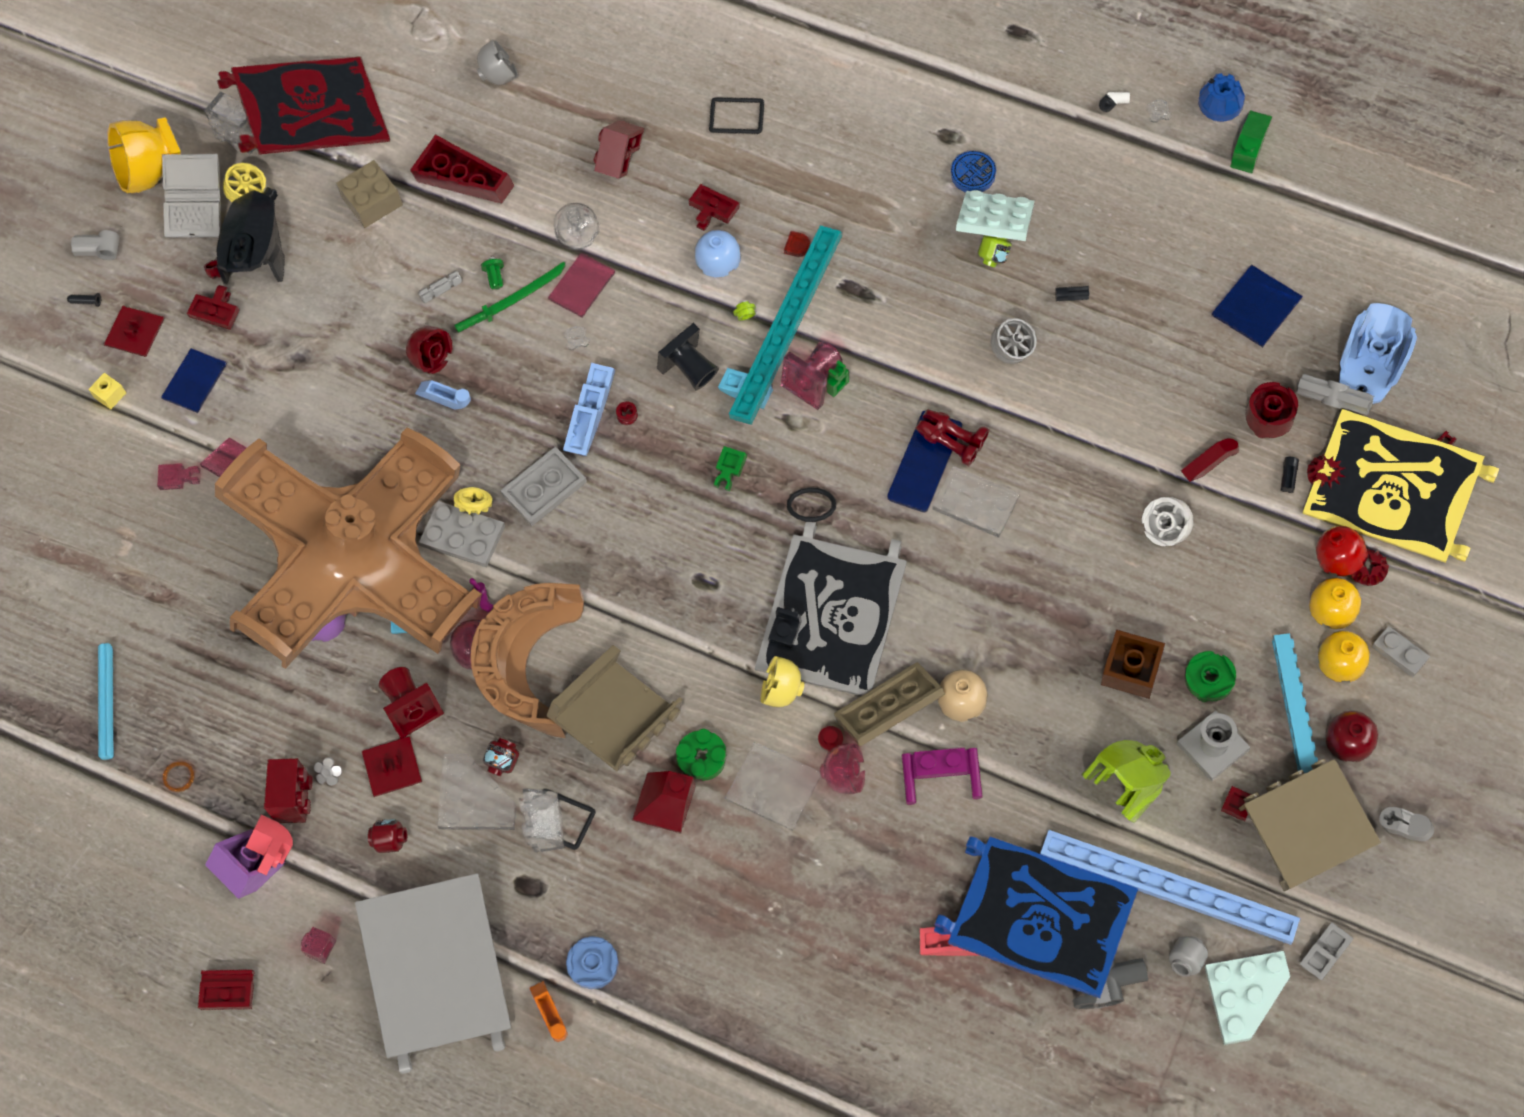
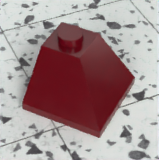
(665, 800)

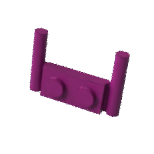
(941, 764)

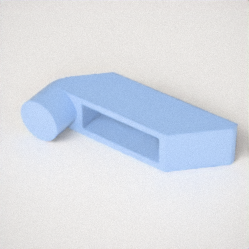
(444, 395)

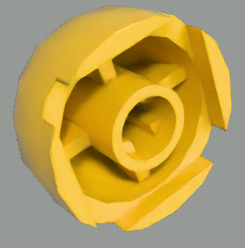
(1335, 603)
(1343, 656)

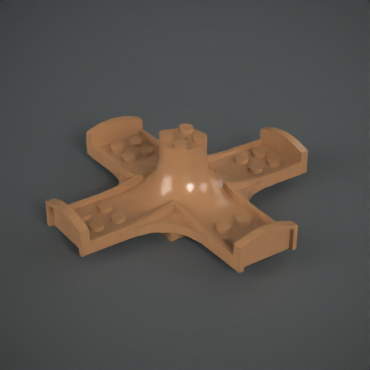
(346, 546)

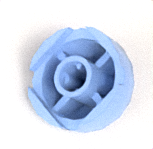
(717, 253)

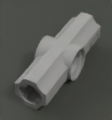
(1335, 394)

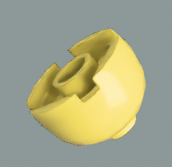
(782, 683)

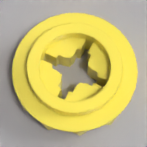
(463, 500)

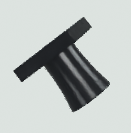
(687, 358)

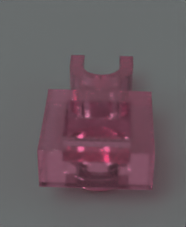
(173, 476)

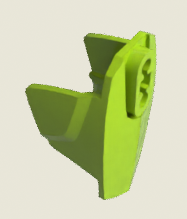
(1137, 768)

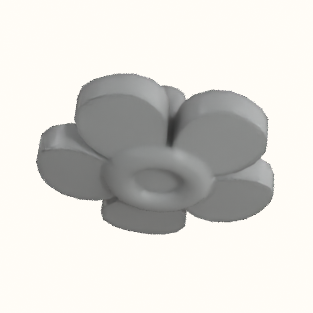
(327, 771)

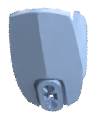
(1380, 345)

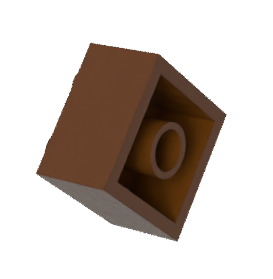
(1132, 664)

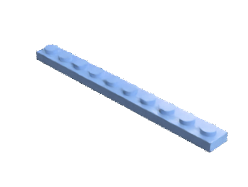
(1172, 887)

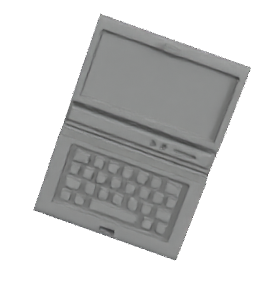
(191, 195)

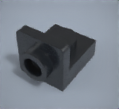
(785, 627)

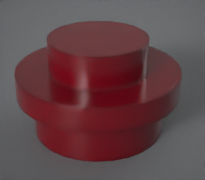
(830, 737)

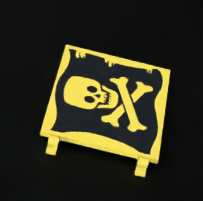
(1397, 486)

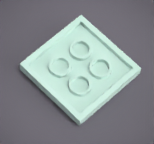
(995, 215)

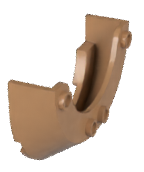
(506, 640)

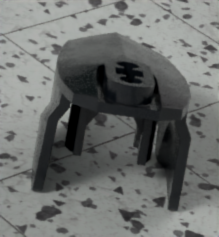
(250, 237)

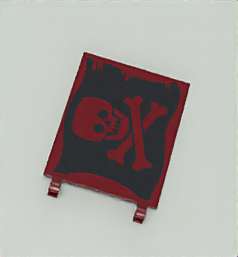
(306, 105)

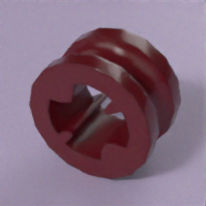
(628, 419)

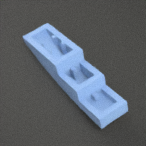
(589, 409)

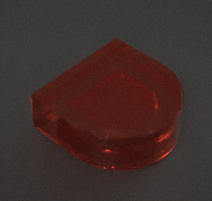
(797, 244)

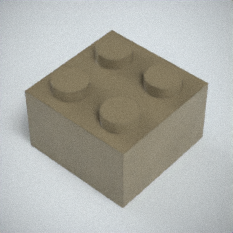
(369, 193)

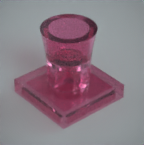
(809, 377)

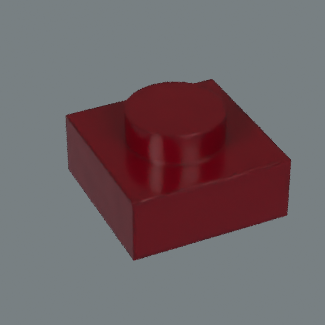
(1234, 801)

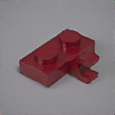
(712, 205)
(215, 309)

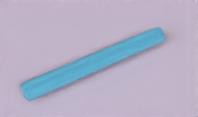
(105, 701)

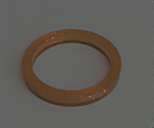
(192, 776)

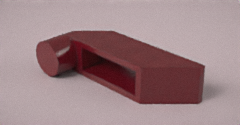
(1210, 459)

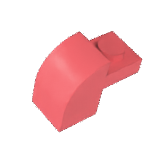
(271, 841)

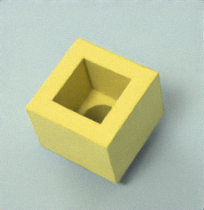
(107, 391)

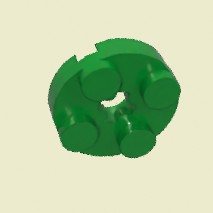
(1205, 689)
(704, 741)

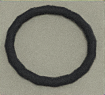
(811, 490)

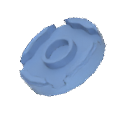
(592, 962)

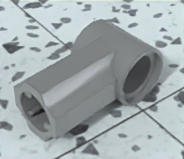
(102, 245)

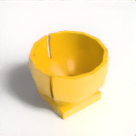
(139, 159)

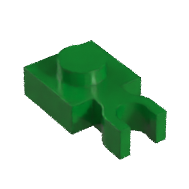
(837, 379)
(729, 464)

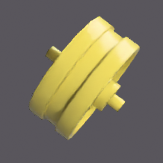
(244, 181)

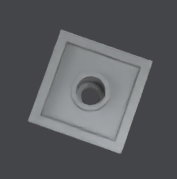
(1214, 744)

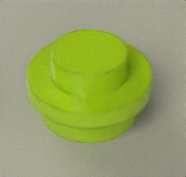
(744, 311)

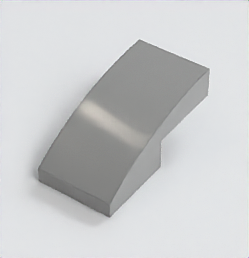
(1326, 951)

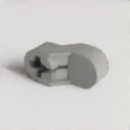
(1418, 827)

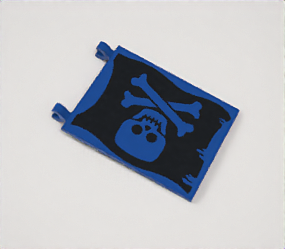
(1041, 916)

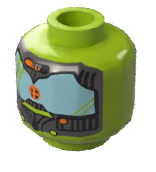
(994, 250)

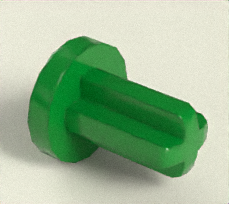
(492, 267)

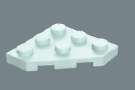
(1245, 992)

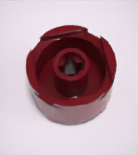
(1271, 410)

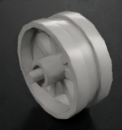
(1013, 341)

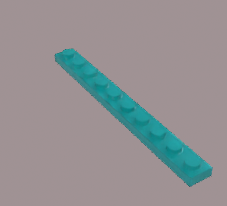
(785, 325)

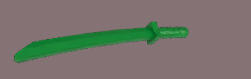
(487, 313)

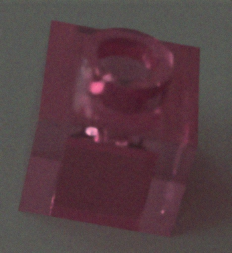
(317, 945)

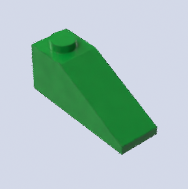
(1250, 142)

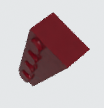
(459, 171)

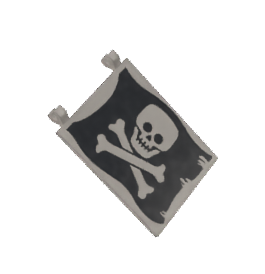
(844, 611)

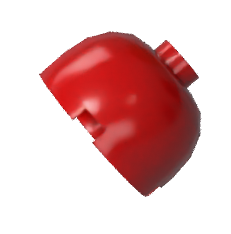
(1341, 551)

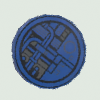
(973, 171)

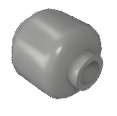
(1188, 956)

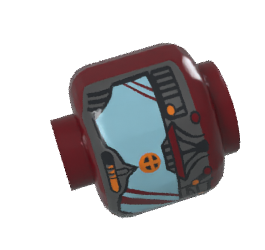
(500, 757)
(387, 836)

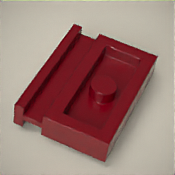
(226, 989)

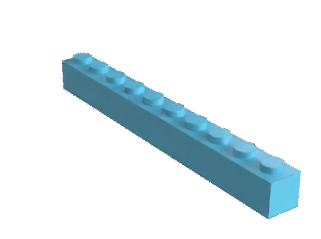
(1294, 702)

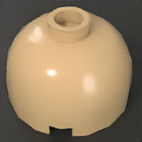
(963, 696)

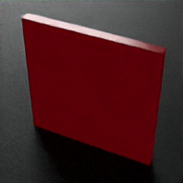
(134, 331)
(391, 766)

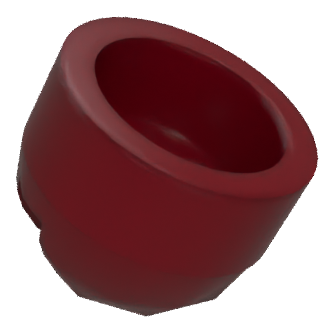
(211, 269)

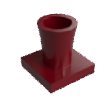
(410, 705)

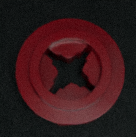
(1318, 464)
(1377, 573)

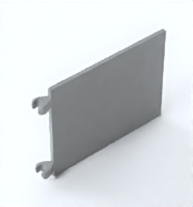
(433, 967)

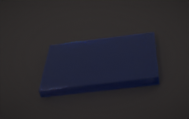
(194, 380)

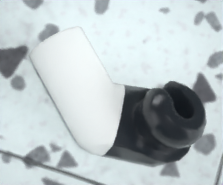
(1111, 99)

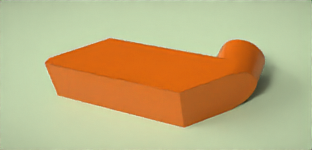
(549, 1012)

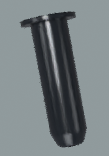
(85, 299)

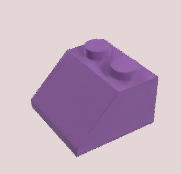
(238, 865)

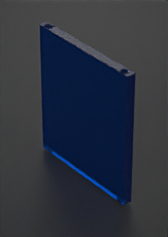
(1257, 305)

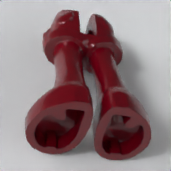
(939, 423)

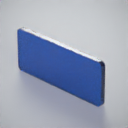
(920, 472)

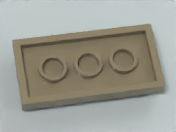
(889, 704)

